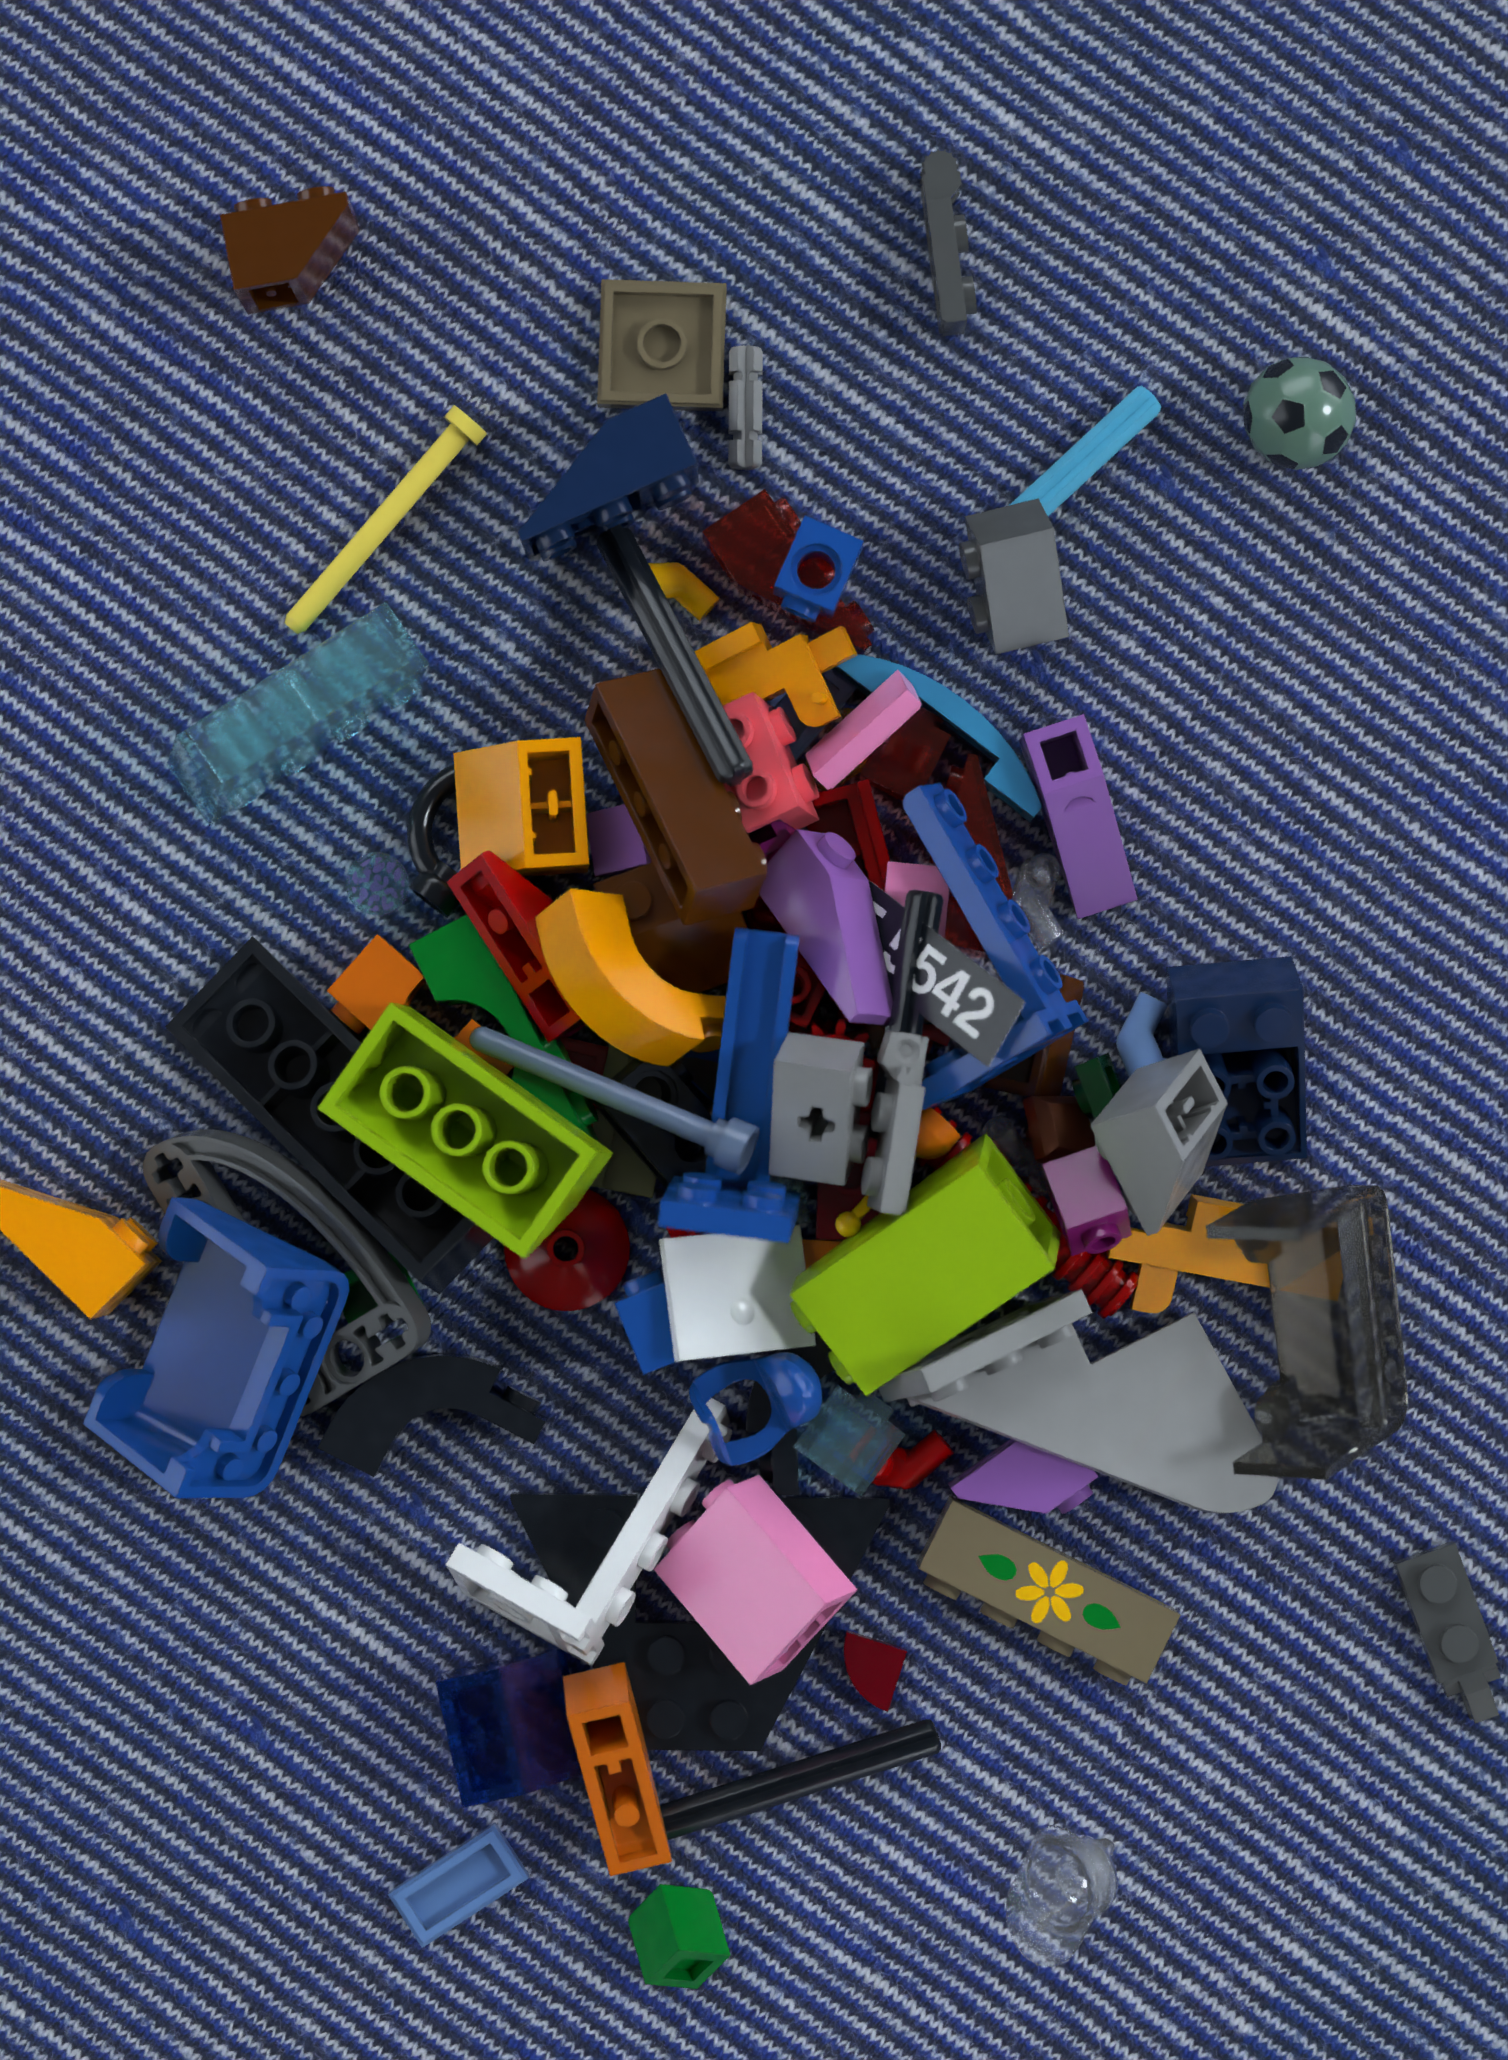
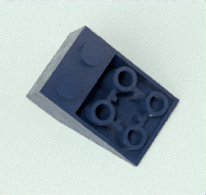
(625, 467)
(1252, 1037)

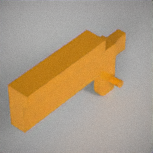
(748, 663)
(1185, 1250)

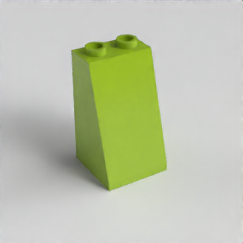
(930, 1273)

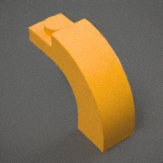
(614, 989)

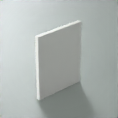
(732, 1295)

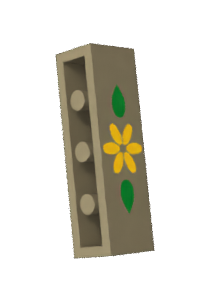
(1047, 1590)

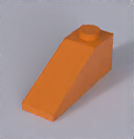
(616, 1768)

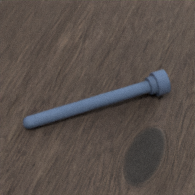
(726, 1141)

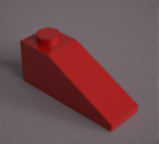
(504, 914)

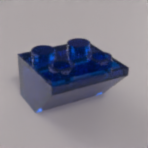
(508, 1726)

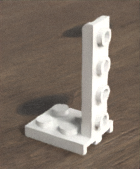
(608, 1598)

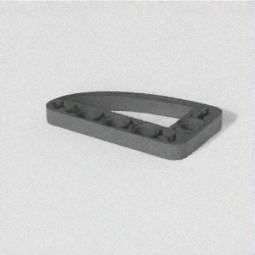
(329, 1217)

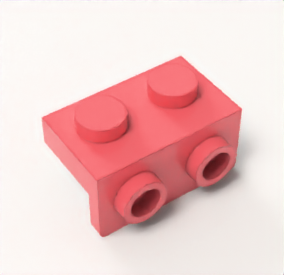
(777, 784)

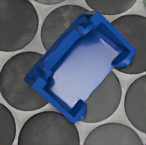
(226, 1359)

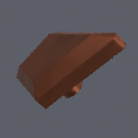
(1056, 1127)

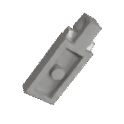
(897, 1119)

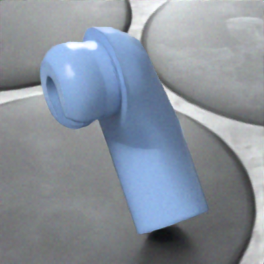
(1136, 1038)

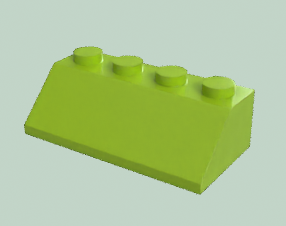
(464, 1129)

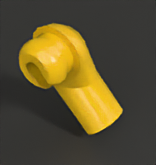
(685, 588)

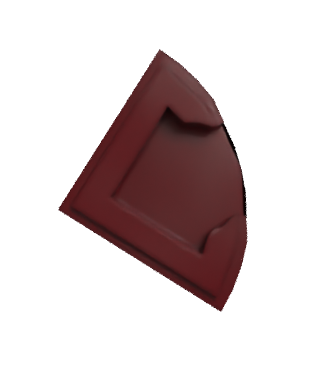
(873, 1667)

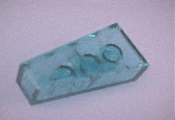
(295, 713)

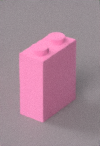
(753, 1577)

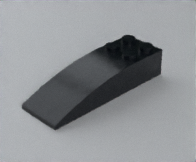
(279, 1059)

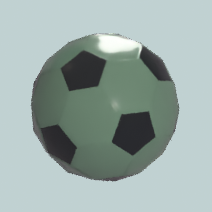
(1299, 413)

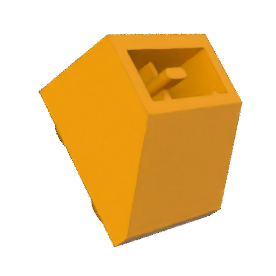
(524, 805)

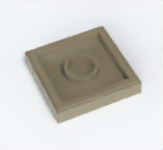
(662, 342)

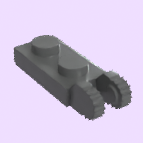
(945, 239)

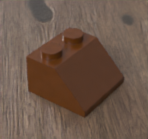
(686, 957)

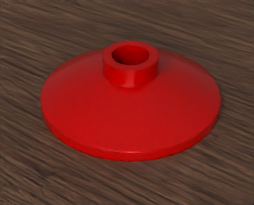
(591, 1274)

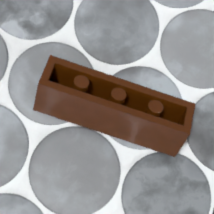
(675, 798)

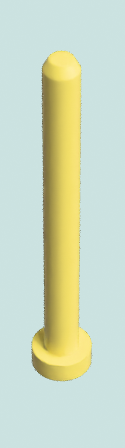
(385, 518)

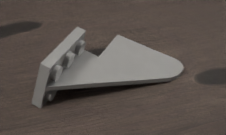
(1142, 1414)

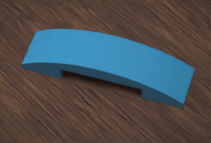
(1006, 779)

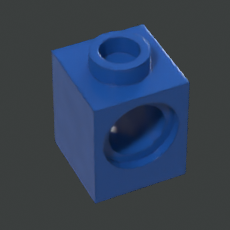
(823, 542)

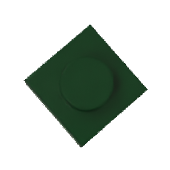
(1096, 1084)

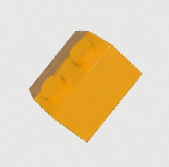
(79, 1249)

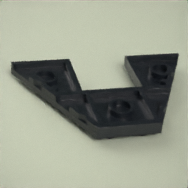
(678, 1675)

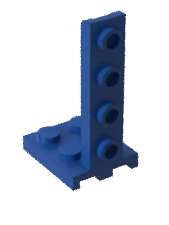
(1002, 933)
(751, 1037)

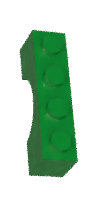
(466, 973)

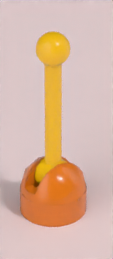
(934, 1139)

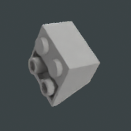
(1161, 1134)

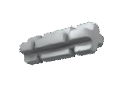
(745, 407)

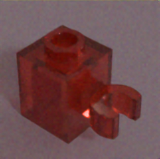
(907, 755)

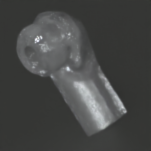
(1034, 892)

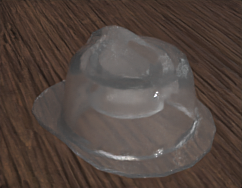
(1059, 1893)

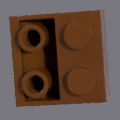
(288, 248)

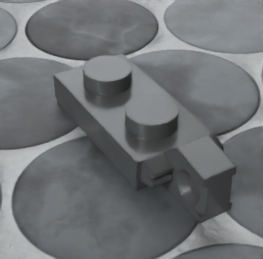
(1451, 1626)

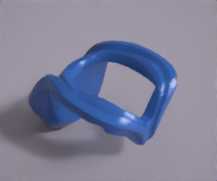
(793, 1396)

